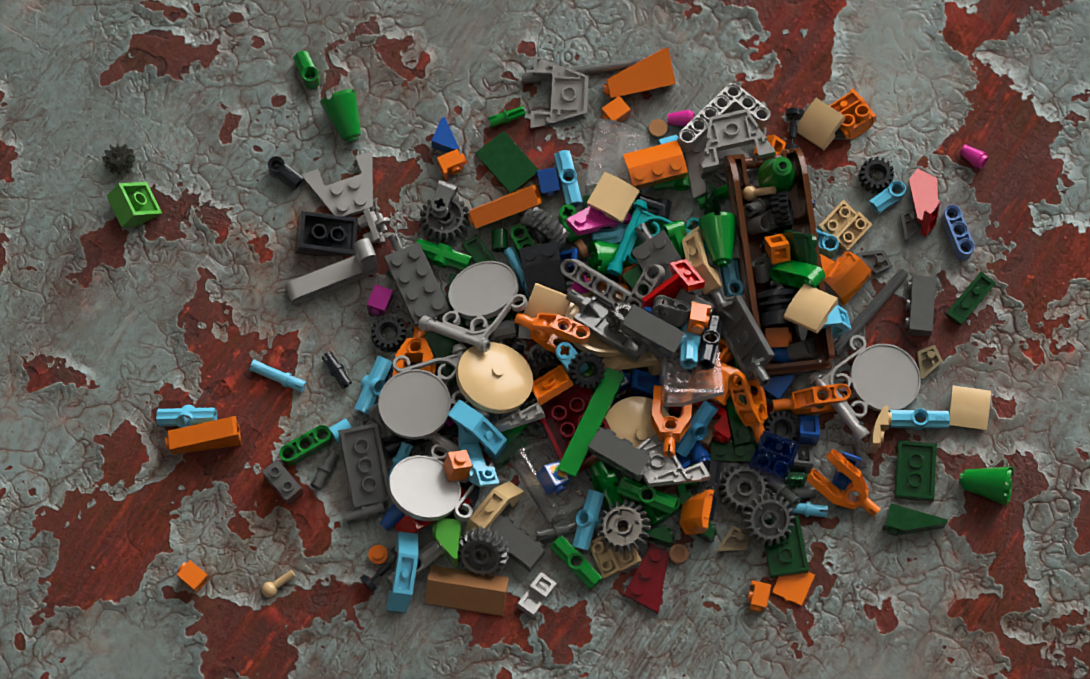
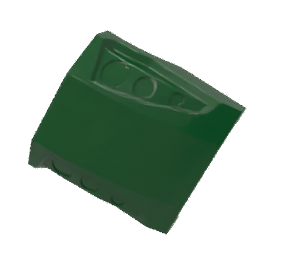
(802, 246)

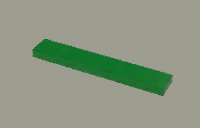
(591, 422)

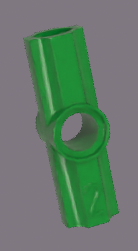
(444, 255)
(605, 482)
(634, 491)
(567, 553)

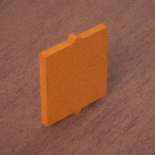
(794, 587)

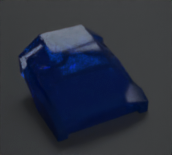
(774, 454)

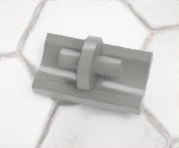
(376, 226)

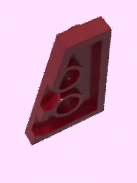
(649, 578)

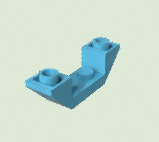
(839, 322)
(480, 427)
(479, 473)
(405, 572)

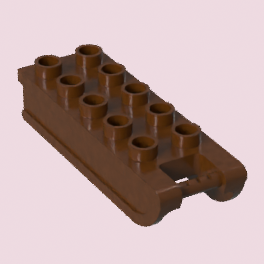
(749, 249)

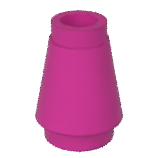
(680, 118)
(974, 156)

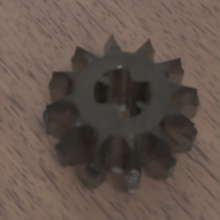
(113, 155)
(616, 315)

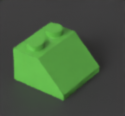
(133, 203)
(447, 536)

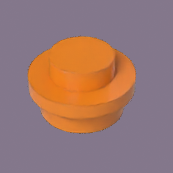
(378, 554)

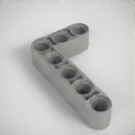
(728, 103)
(335, 275)
(612, 287)

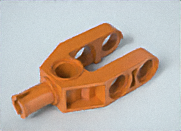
(545, 330)
(409, 349)
(805, 400)
(755, 411)
(661, 423)
(839, 497)

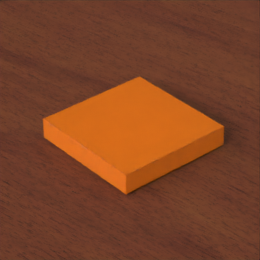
(551, 384)

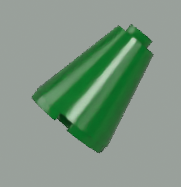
(343, 113)
(777, 173)
(719, 236)
(603, 254)
(989, 483)

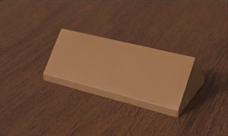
(466, 591)

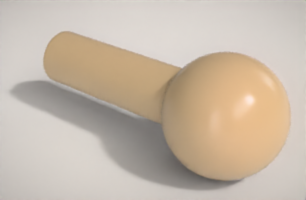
(750, 193)
(269, 589)

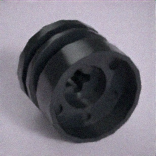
(776, 305)

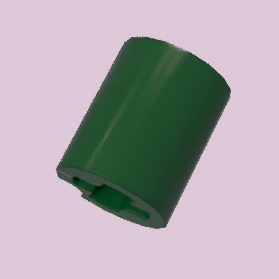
(499, 240)

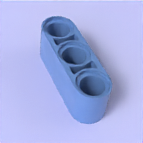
(957, 223)

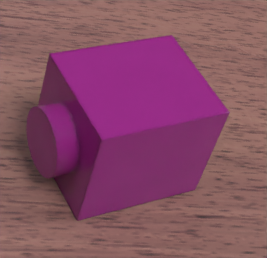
(379, 300)

